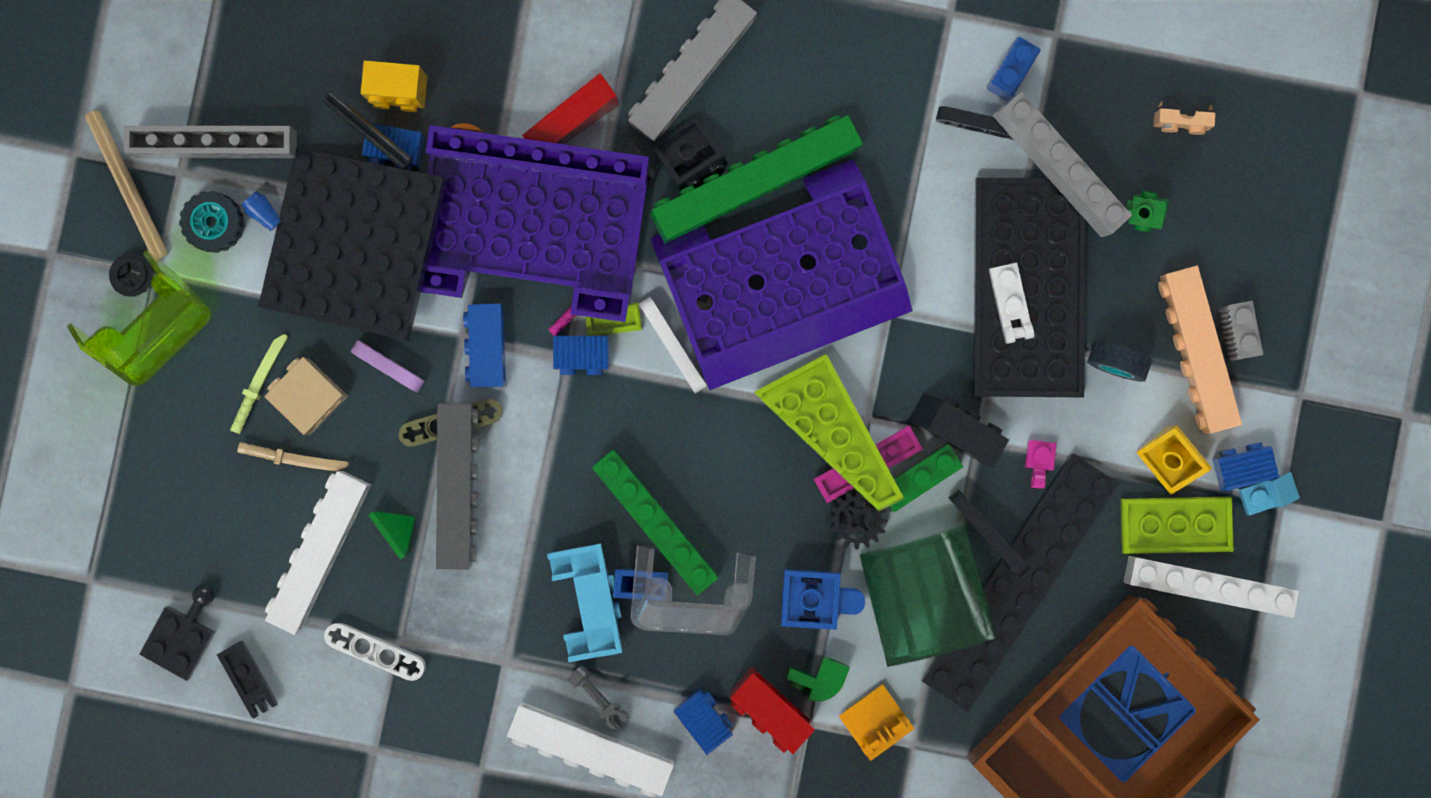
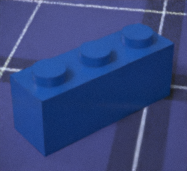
(485, 346)

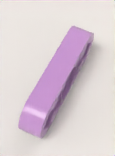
(387, 366)

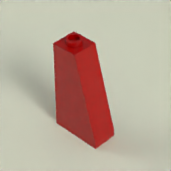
(575, 113)

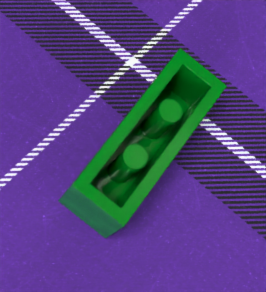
(926, 474)

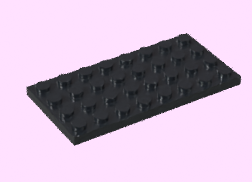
(1045, 235)

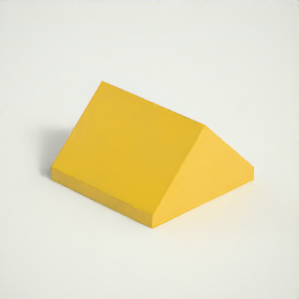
(1173, 459)

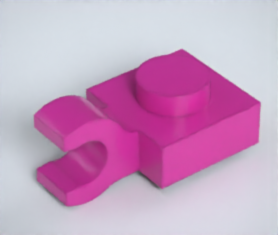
(1039, 457)

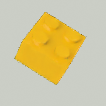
(394, 85)

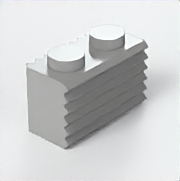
(1241, 331)

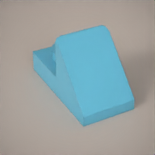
(1269, 494)

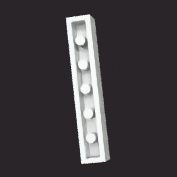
(317, 553)
(1211, 586)
(590, 749)

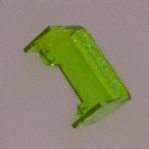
(153, 334)

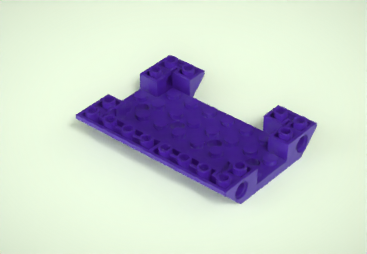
(796, 306)

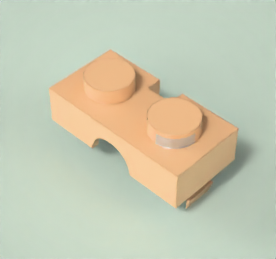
(1171, 120)

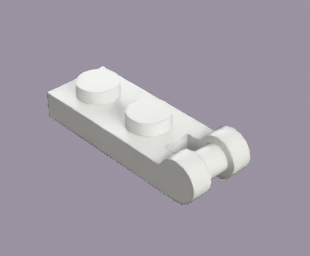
(1011, 302)

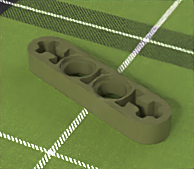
(416, 424)

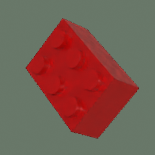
(771, 711)

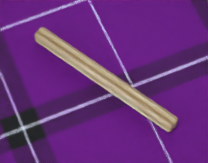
(125, 184)

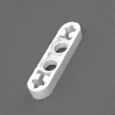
(672, 345)
(376, 647)

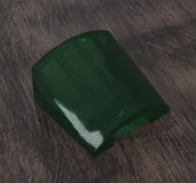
(927, 597)

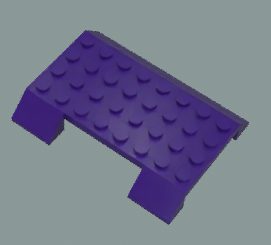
(537, 217)

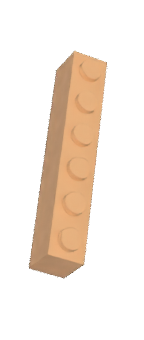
(1200, 350)

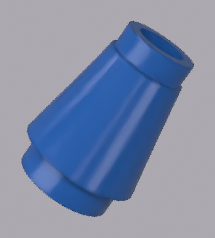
(261, 210)

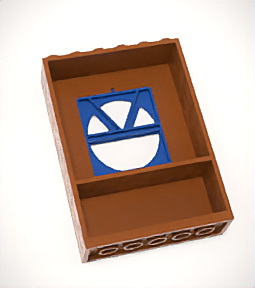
(1041, 741)

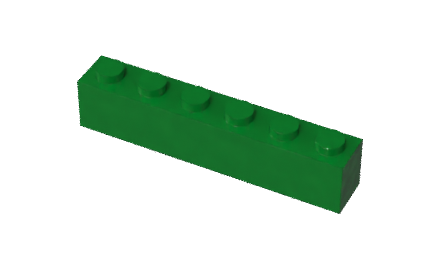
(655, 522)

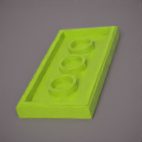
(1176, 525)

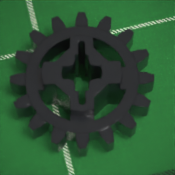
(847, 528)

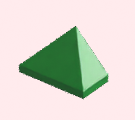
(396, 530)

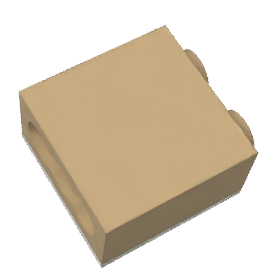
(305, 395)

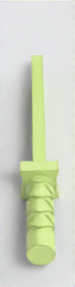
(257, 383)

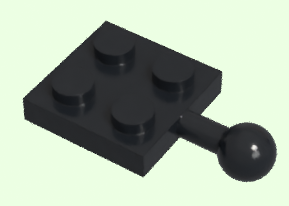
(178, 639)

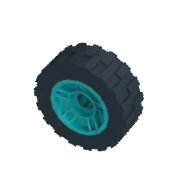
(196, 219)
(1119, 361)

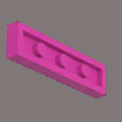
(893, 451)

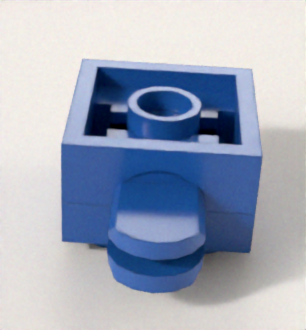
(816, 599)

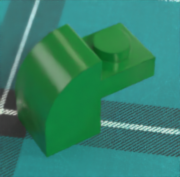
(825, 683)

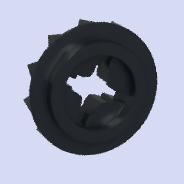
(121, 268)

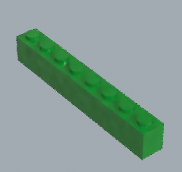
(756, 178)

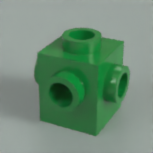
(1156, 206)

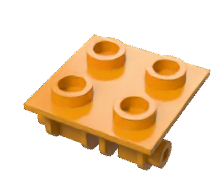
(876, 722)

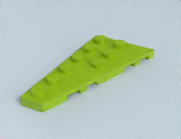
(824, 416)

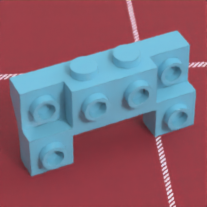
(595, 602)

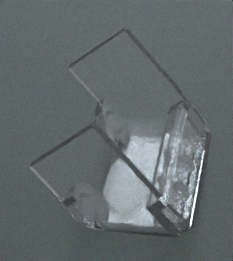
(655, 611)

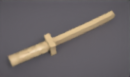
(281, 456)

